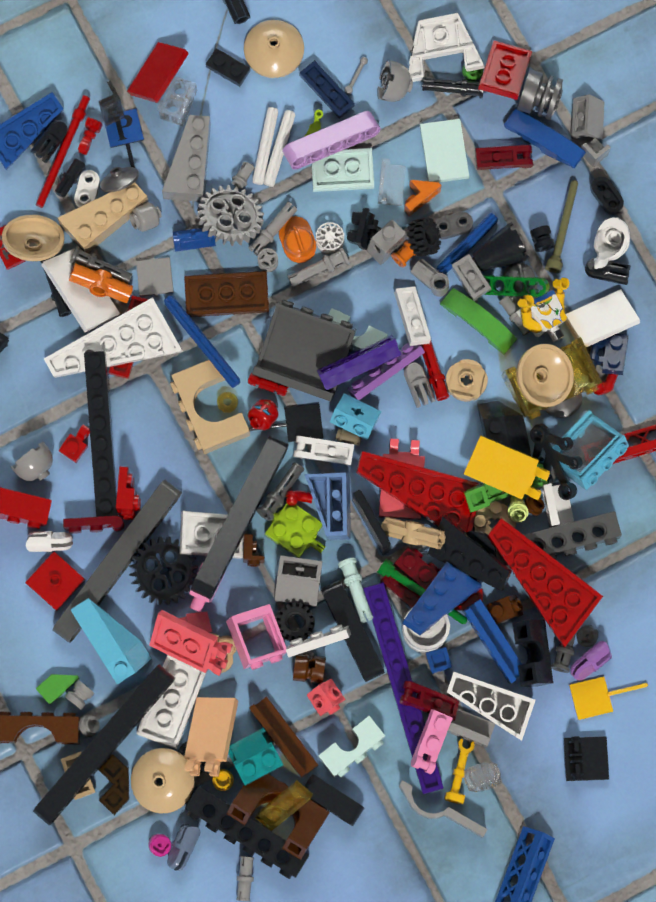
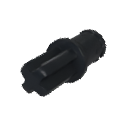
(69, 178)

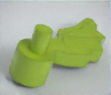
(316, 126)

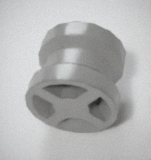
(266, 255)

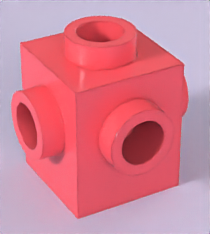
(326, 698)

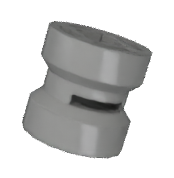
(80, 693)

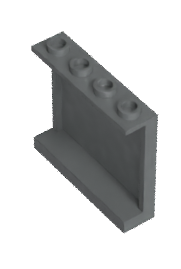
(300, 345)

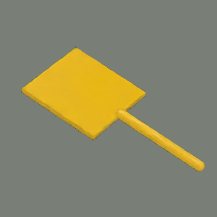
(592, 697)

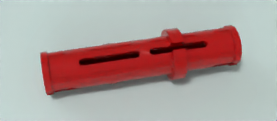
(436, 377)

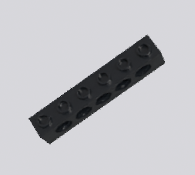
(202, 798)

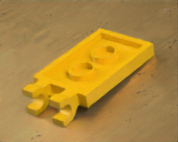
(505, 468)

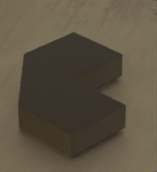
(118, 775)

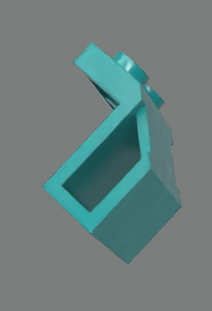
(254, 756)

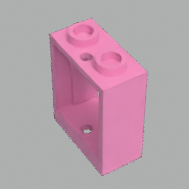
(265, 613)

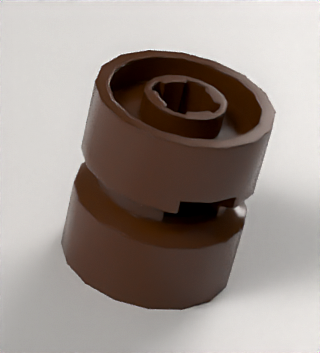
(302, 671)

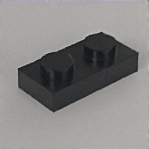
(227, 67)

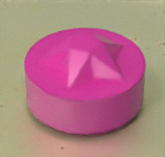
(159, 845)

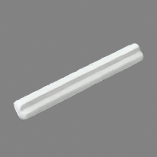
(265, 146)
(277, 154)

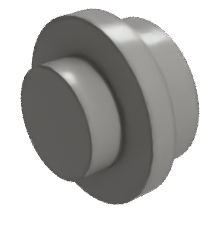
(89, 725)

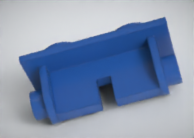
(192, 239)

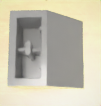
(298, 581)

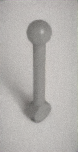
(348, 89)

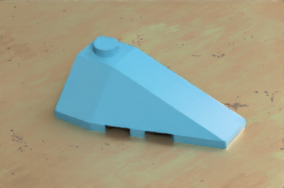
(115, 645)

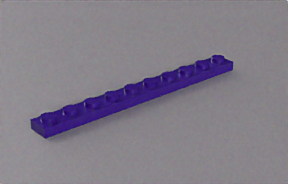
(399, 673)

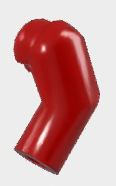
(607, 385)
(295, 496)

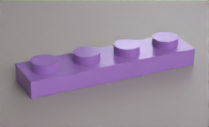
(383, 372)

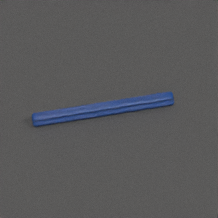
(202, 341)

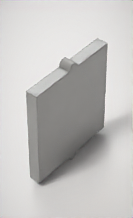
(154, 276)

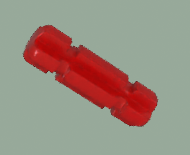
(267, 385)

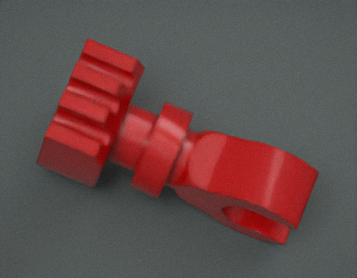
(93, 127)

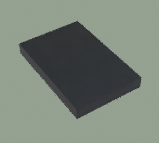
(371, 522)

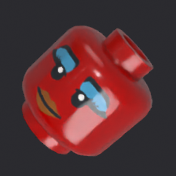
(263, 414)

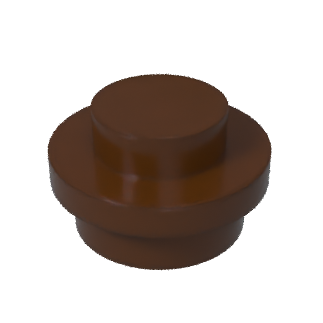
(534, 506)

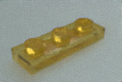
(284, 805)

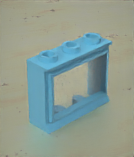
(596, 445)

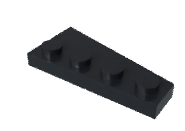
(470, 556)

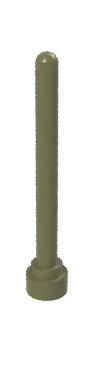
(555, 263)

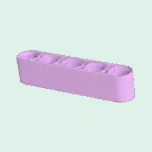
(331, 140)

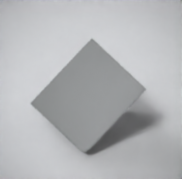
(595, 152)

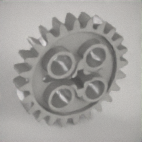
(230, 215)

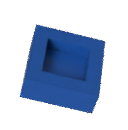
(438, 660)

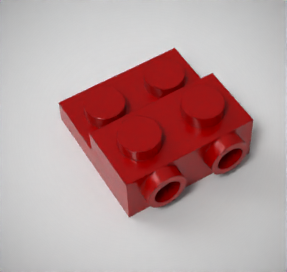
(127, 498)

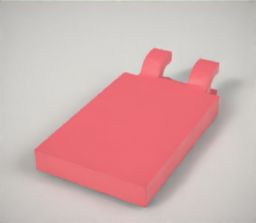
(389, 505)
(189, 643)

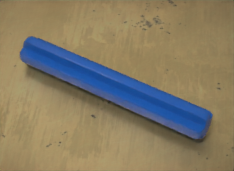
(483, 227)

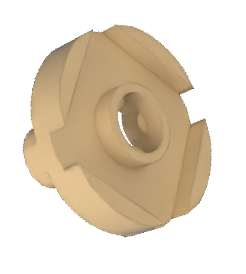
(477, 376)
(496, 511)

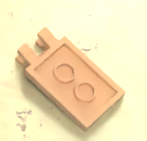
(210, 734)

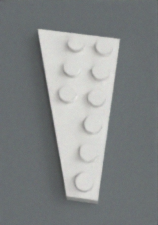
(126, 339)

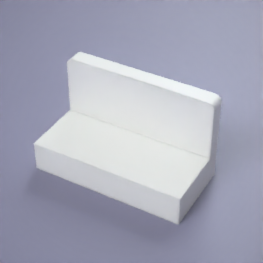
(557, 509)

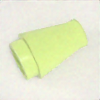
(517, 509)

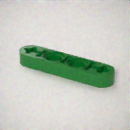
(509, 285)

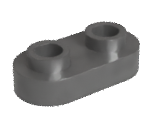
(453, 226)

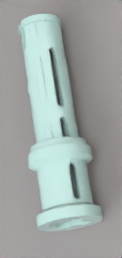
(353, 580)

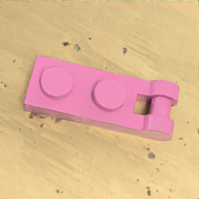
(431, 741)

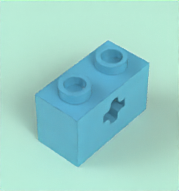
(355, 416)

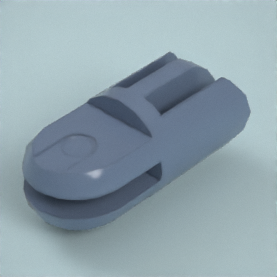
(183, 846)

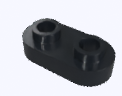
(607, 196)

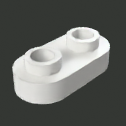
(87, 189)

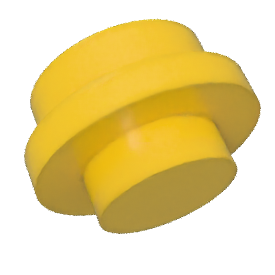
(224, 781)

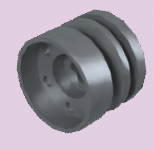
(540, 94)

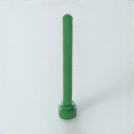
(387, 569)

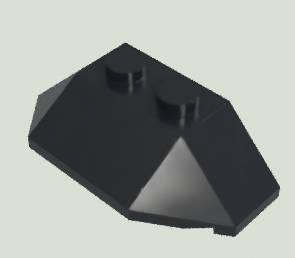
(504, 426)

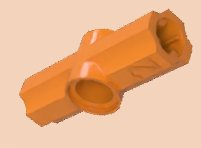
(100, 283)

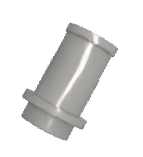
(243, 174)

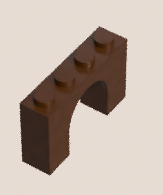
(306, 819)

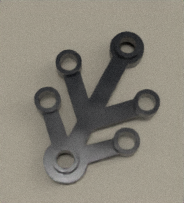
(553, 458)

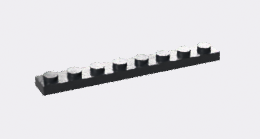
(101, 433)

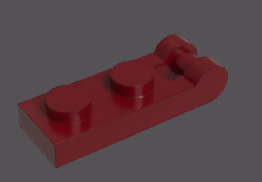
(503, 157)
(95, 524)
(428, 699)

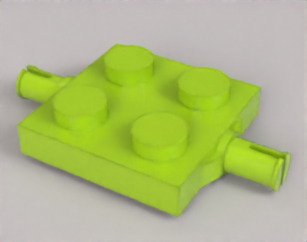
(295, 530)

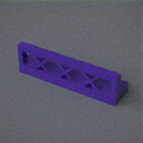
(359, 362)

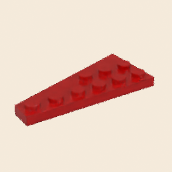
(420, 489)
(554, 590)

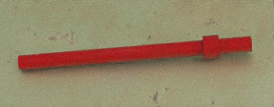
(78, 116)

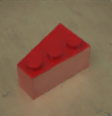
(24, 508)

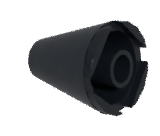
(500, 250)

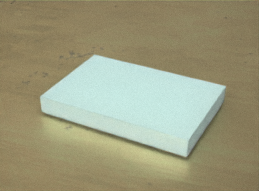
(444, 151)
(344, 171)

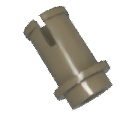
(346, 436)

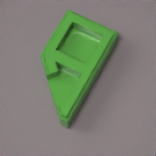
(55, 686)

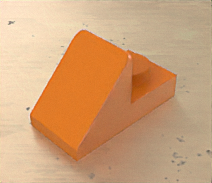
(424, 193)

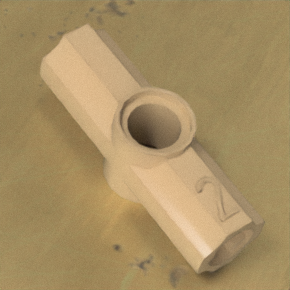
(413, 533)

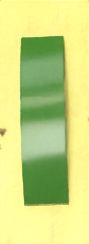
(479, 319)
(483, 494)

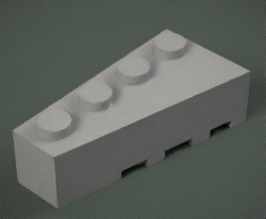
(189, 167)

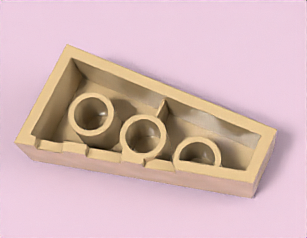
(101, 217)

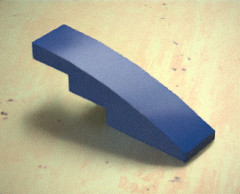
(545, 138)

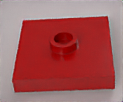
(55, 581)

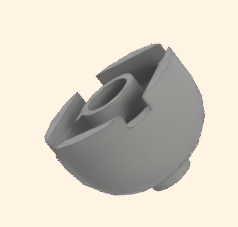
(395, 82)
(34, 464)

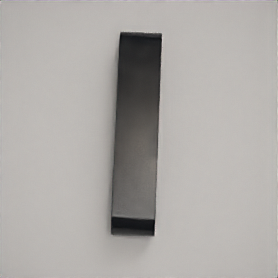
(358, 642)

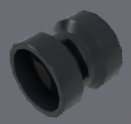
(542, 238)

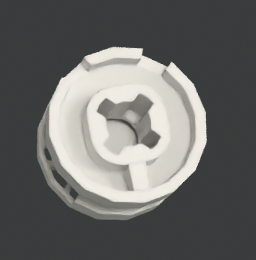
(329, 238)

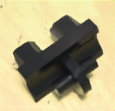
(366, 230)

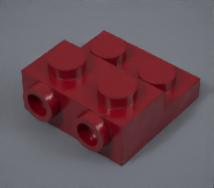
(414, 568)

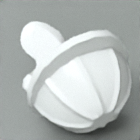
(611, 241)

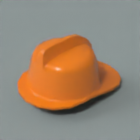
(297, 240)

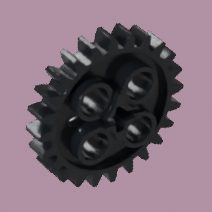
(146, 578)

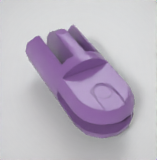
(591, 661)

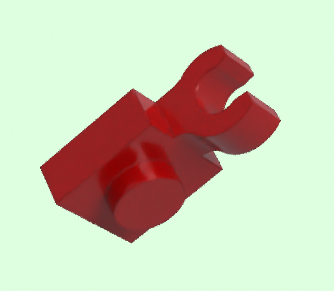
(75, 446)

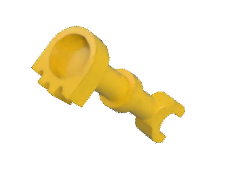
(454, 795)

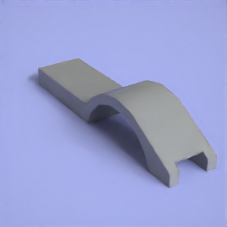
(448, 813)

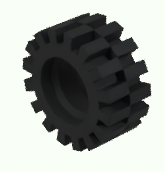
(424, 237)
(295, 609)

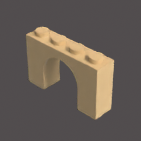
(209, 434)

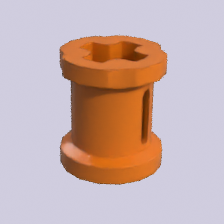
(403, 254)

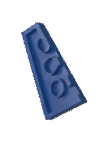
(26, 127)
(440, 598)

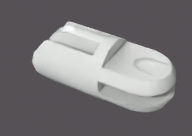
(48, 541)

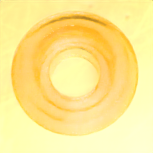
(227, 408)

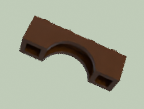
(64, 728)

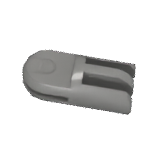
(416, 379)

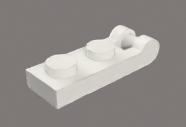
(324, 450)

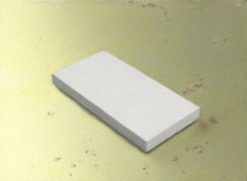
(87, 308)
(170, 714)

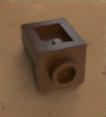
(250, 547)

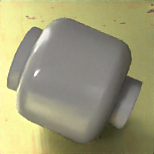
(145, 217)

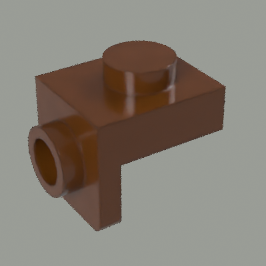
(505, 609)

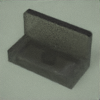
(111, 106)

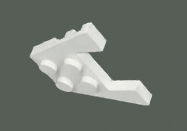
(440, 38)

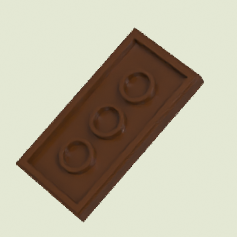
(226, 294)

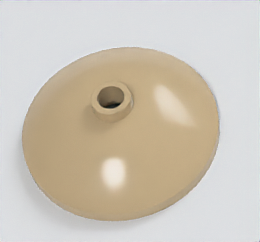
(278, 59)
(33, 238)
(554, 372)
(176, 785)

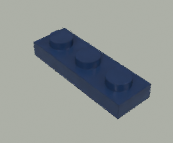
(327, 89)

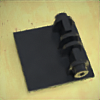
(586, 758)

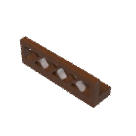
(283, 737)

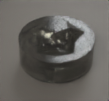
(587, 635)

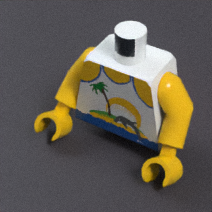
(545, 312)

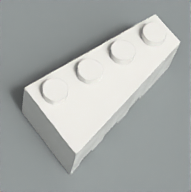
(497, 704)

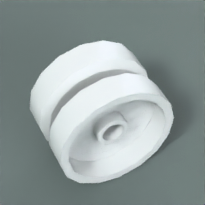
(430, 639)

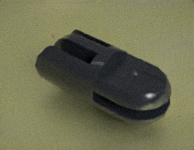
(50, 140)
(612, 272)

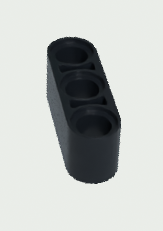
(334, 800)

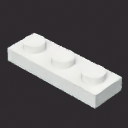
(412, 316)
(318, 640)

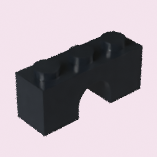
(533, 637)

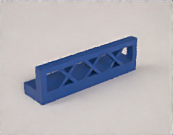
(493, 640)
(531, 871)

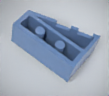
(332, 501)

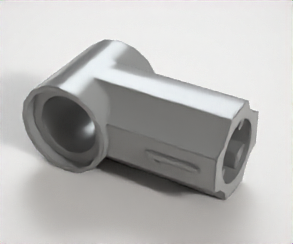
(430, 276)

